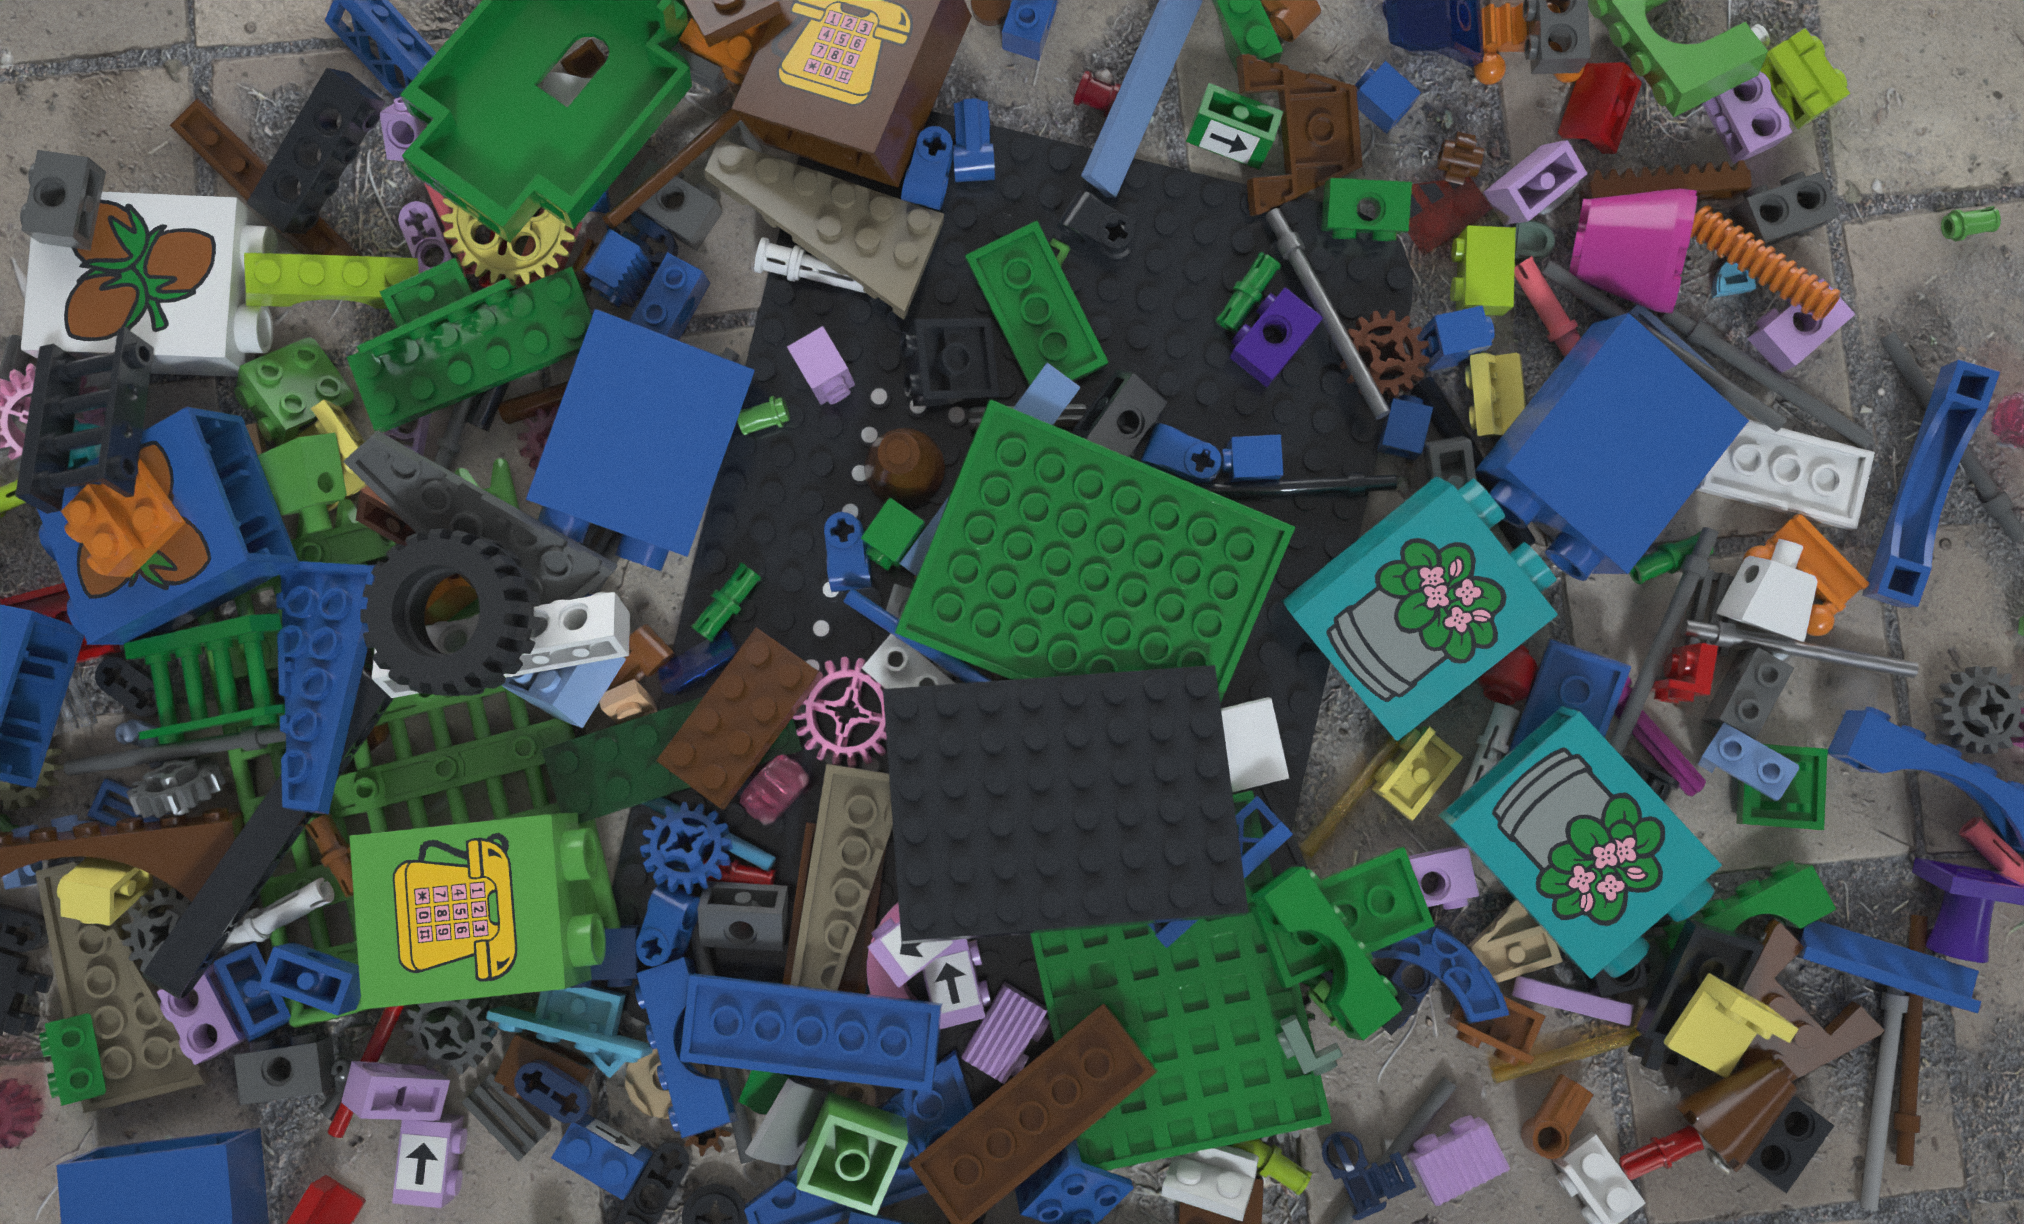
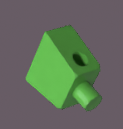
(306, 478)

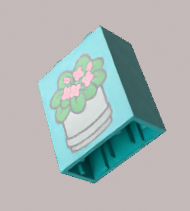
(1424, 603)
(1583, 844)

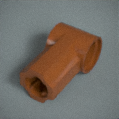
(1291, 17)
(645, 656)
(1560, 1113)

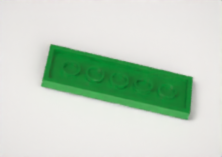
(462, 359)

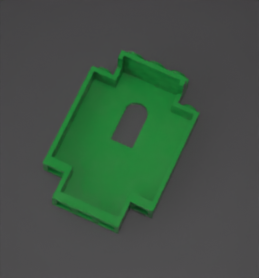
(508, 145)

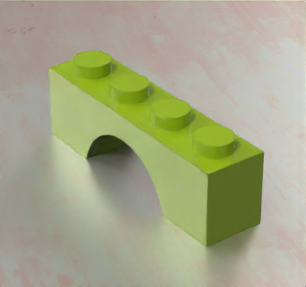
(298, 278)

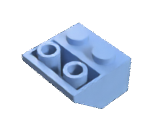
(567, 691)

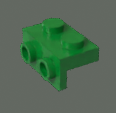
(74, 1059)

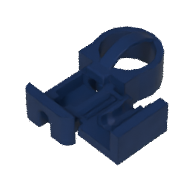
(1367, 1185)

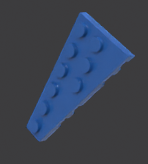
(318, 674)
(927, 1117)

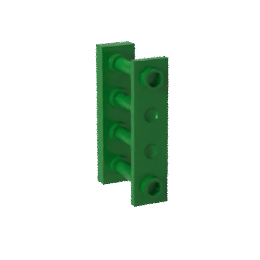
(188, 646)

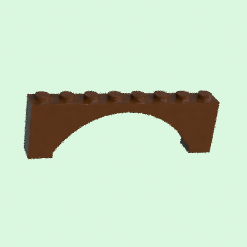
(171, 849)

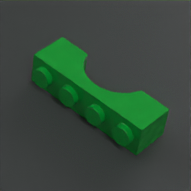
(1247, 30)
(1789, 895)
(1358, 995)

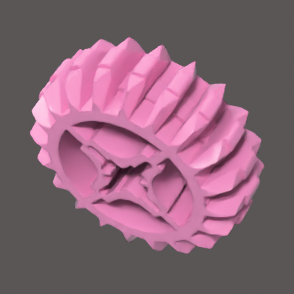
(12, 404)
(815, 704)

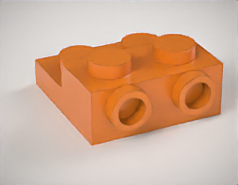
(119, 529)

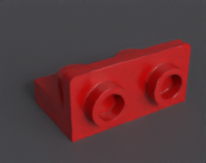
(1688, 673)

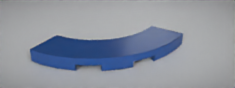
(1456, 968)

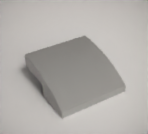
(789, 1122)

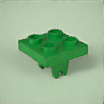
(1803, 800)

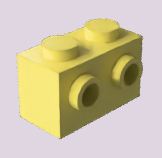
(101, 890)

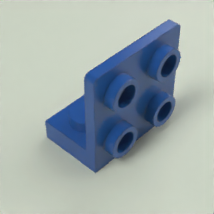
(1070, 1191)

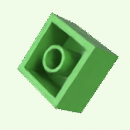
(852, 1153)

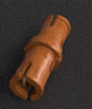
(334, 850)

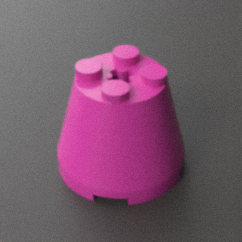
(1635, 245)

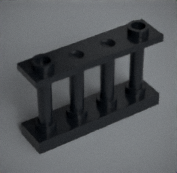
(53, 414)

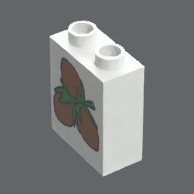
(163, 272)

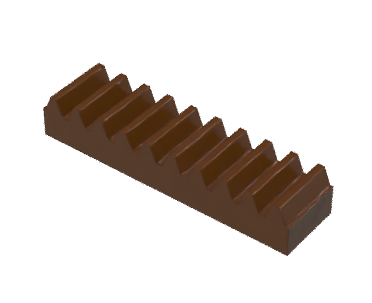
(1709, 182)

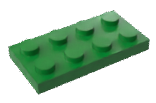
(1036, 305)
(1380, 906)

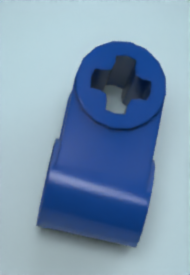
(929, 175)
(1173, 454)
(846, 561)
(669, 923)

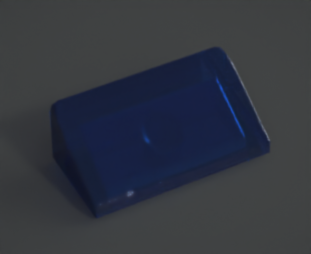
(697, 662)

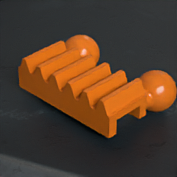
(1506, 32)
(1835, 575)

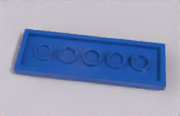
(811, 1032)

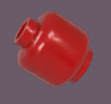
(1510, 677)

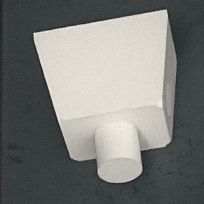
(1772, 593)

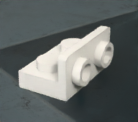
(1213, 1180)
(1597, 1181)

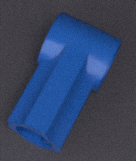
(973, 149)

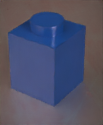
(1385, 96)
(1405, 427)
(1253, 458)

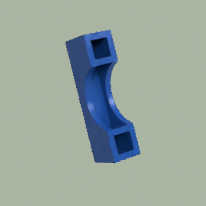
(697, 1099)

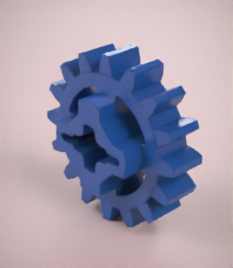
(673, 856)

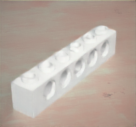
(568, 636)

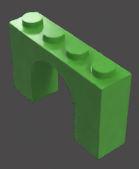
(1676, 72)

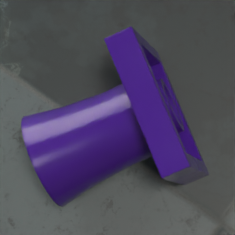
(1966, 907)

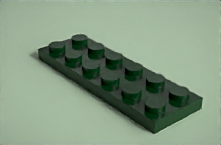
(620, 767)

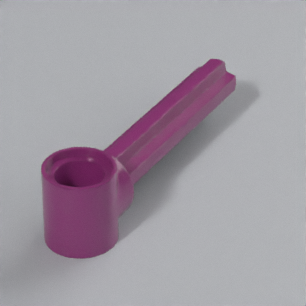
(1662, 749)

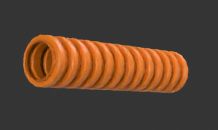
(1763, 263)

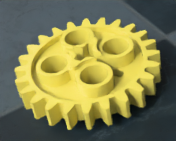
(545, 229)

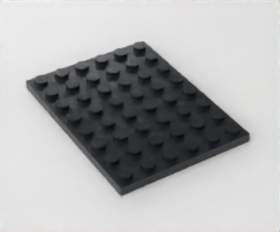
(1061, 804)

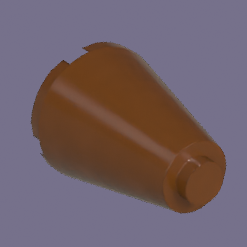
(904, 467)
(1740, 1108)

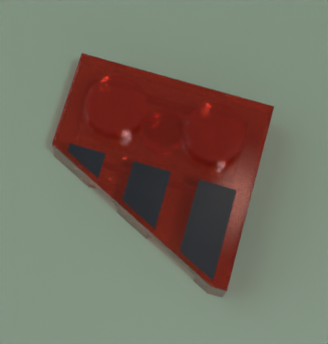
(1442, 211)

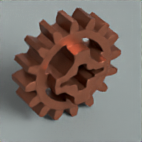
(1398, 361)

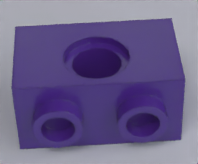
(1291, 318)

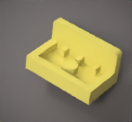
(1496, 391)
(1416, 771)

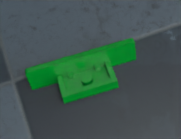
(429, 299)

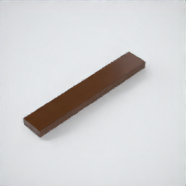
(243, 171)

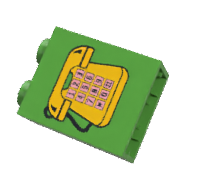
(474, 910)

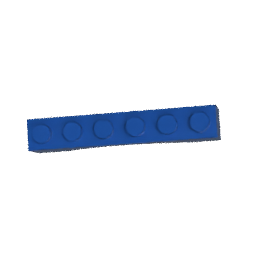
(1909, 536)
(1878, 746)

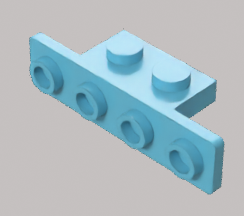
(579, 1015)

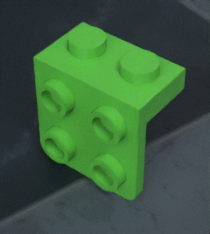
(287, 385)

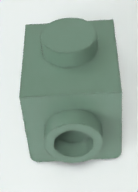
(1296, 1044)

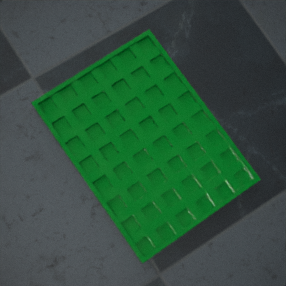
(1201, 1017)

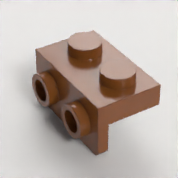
(1509, 1034)

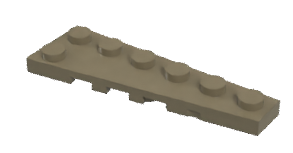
(843, 866)

